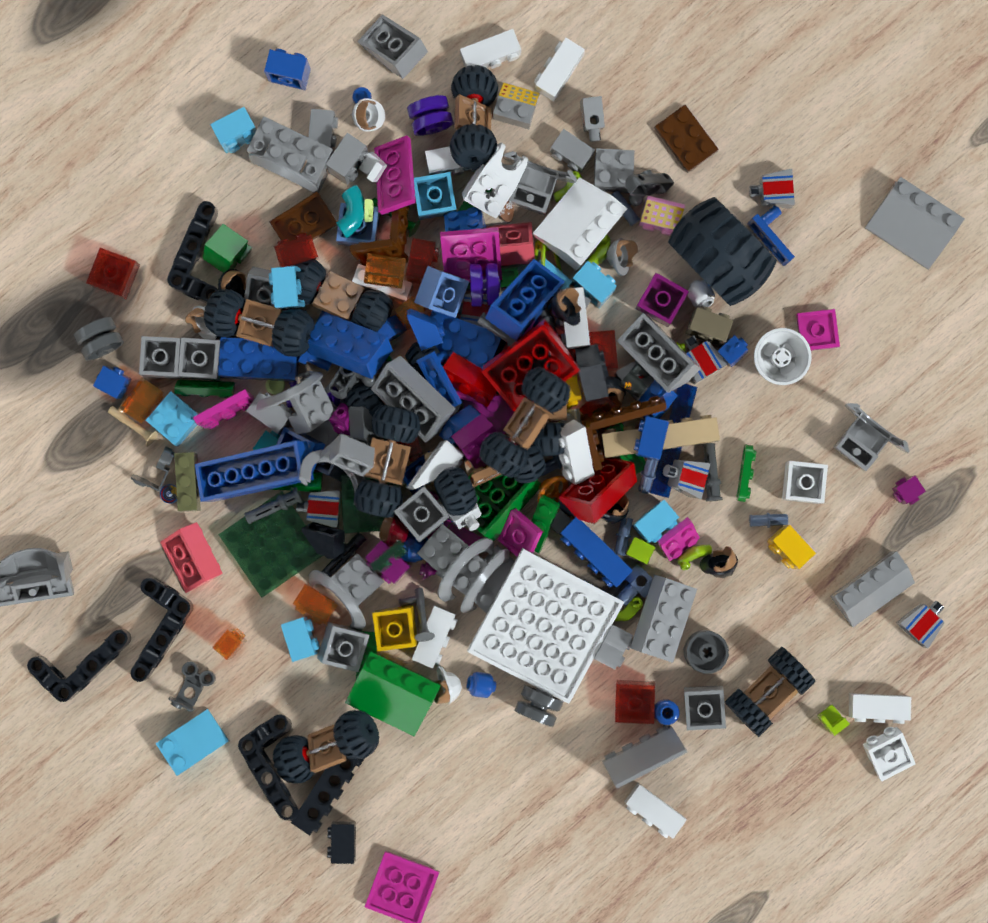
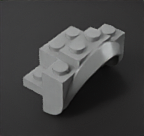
(34, 576)

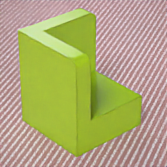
(640, 550)
(833, 720)

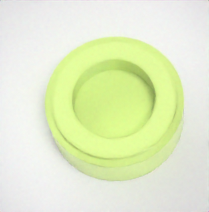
(275, 387)

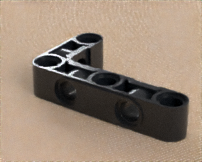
(186, 259)
(169, 626)
(54, 680)
(261, 765)

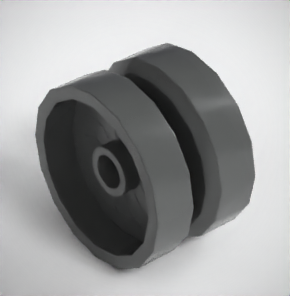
(98, 338)
(717, 654)
(538, 706)

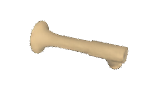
(147, 435)

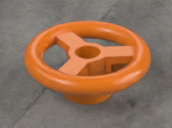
(550, 487)

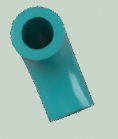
(354, 211)

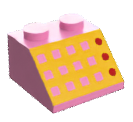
(661, 215)

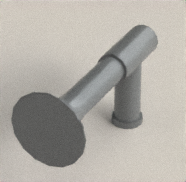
(424, 634)

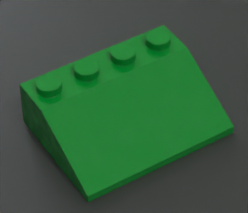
(497, 499)
(392, 693)

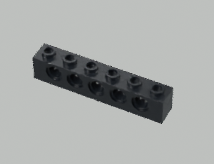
(304, 820)

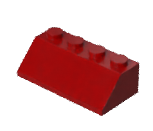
(600, 492)

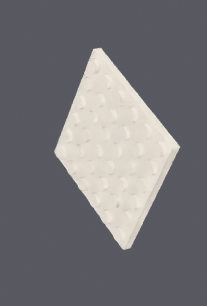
(545, 626)

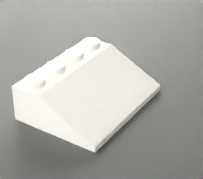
(579, 222)

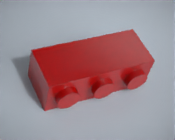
(469, 379)

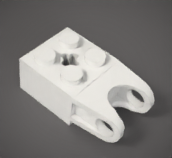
(499, 177)

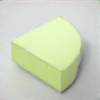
(369, 206)

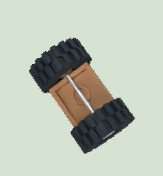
(770, 691)

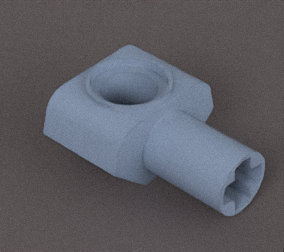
(632, 588)

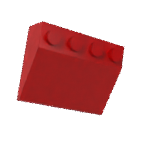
(509, 368)

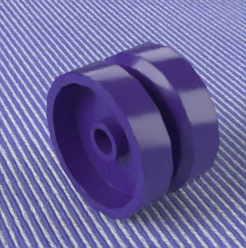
(430, 115)
(485, 284)

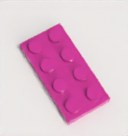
(396, 183)

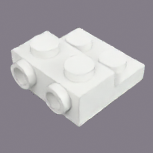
(888, 753)

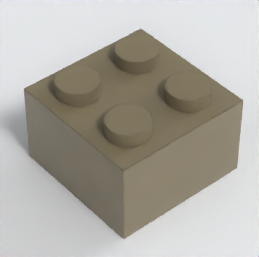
(709, 326)

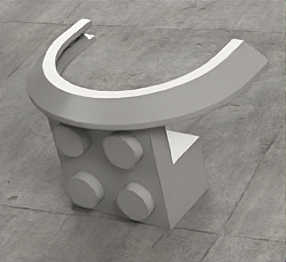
(536, 185)
(308, 400)
(866, 439)
(347, 453)
(449, 555)
(474, 575)
(351, 586)

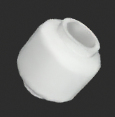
(701, 294)

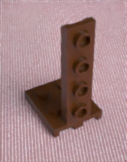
(390, 247)
(616, 415)

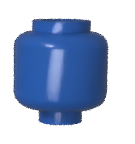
(481, 684)
(672, 715)

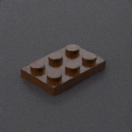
(686, 138)
(307, 217)

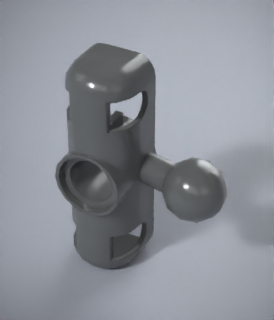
(647, 184)
(346, 380)

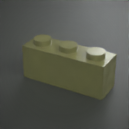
(186, 482)

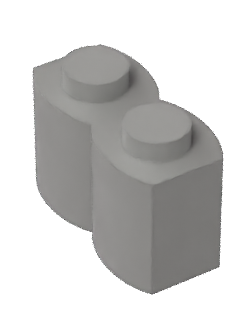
(613, 647)

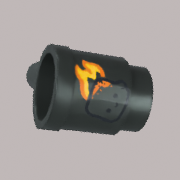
(633, 383)

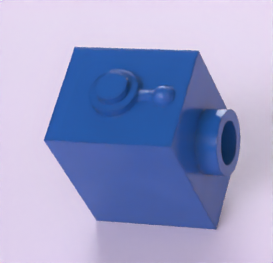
(733, 350)
(112, 381)

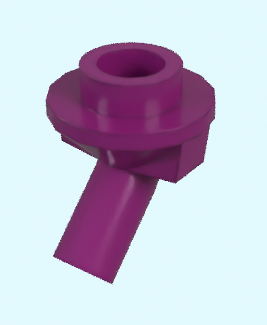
(427, 570)

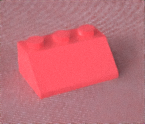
(516, 243)
(191, 557)

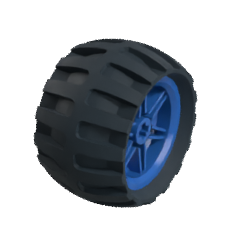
(722, 251)

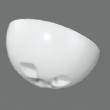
(792, 354)

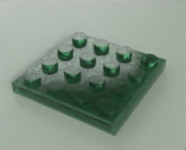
(270, 548)

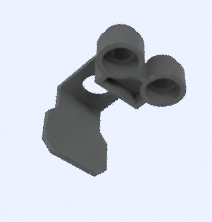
(165, 459)
(195, 681)

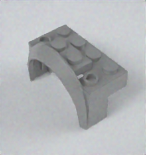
(288, 154)

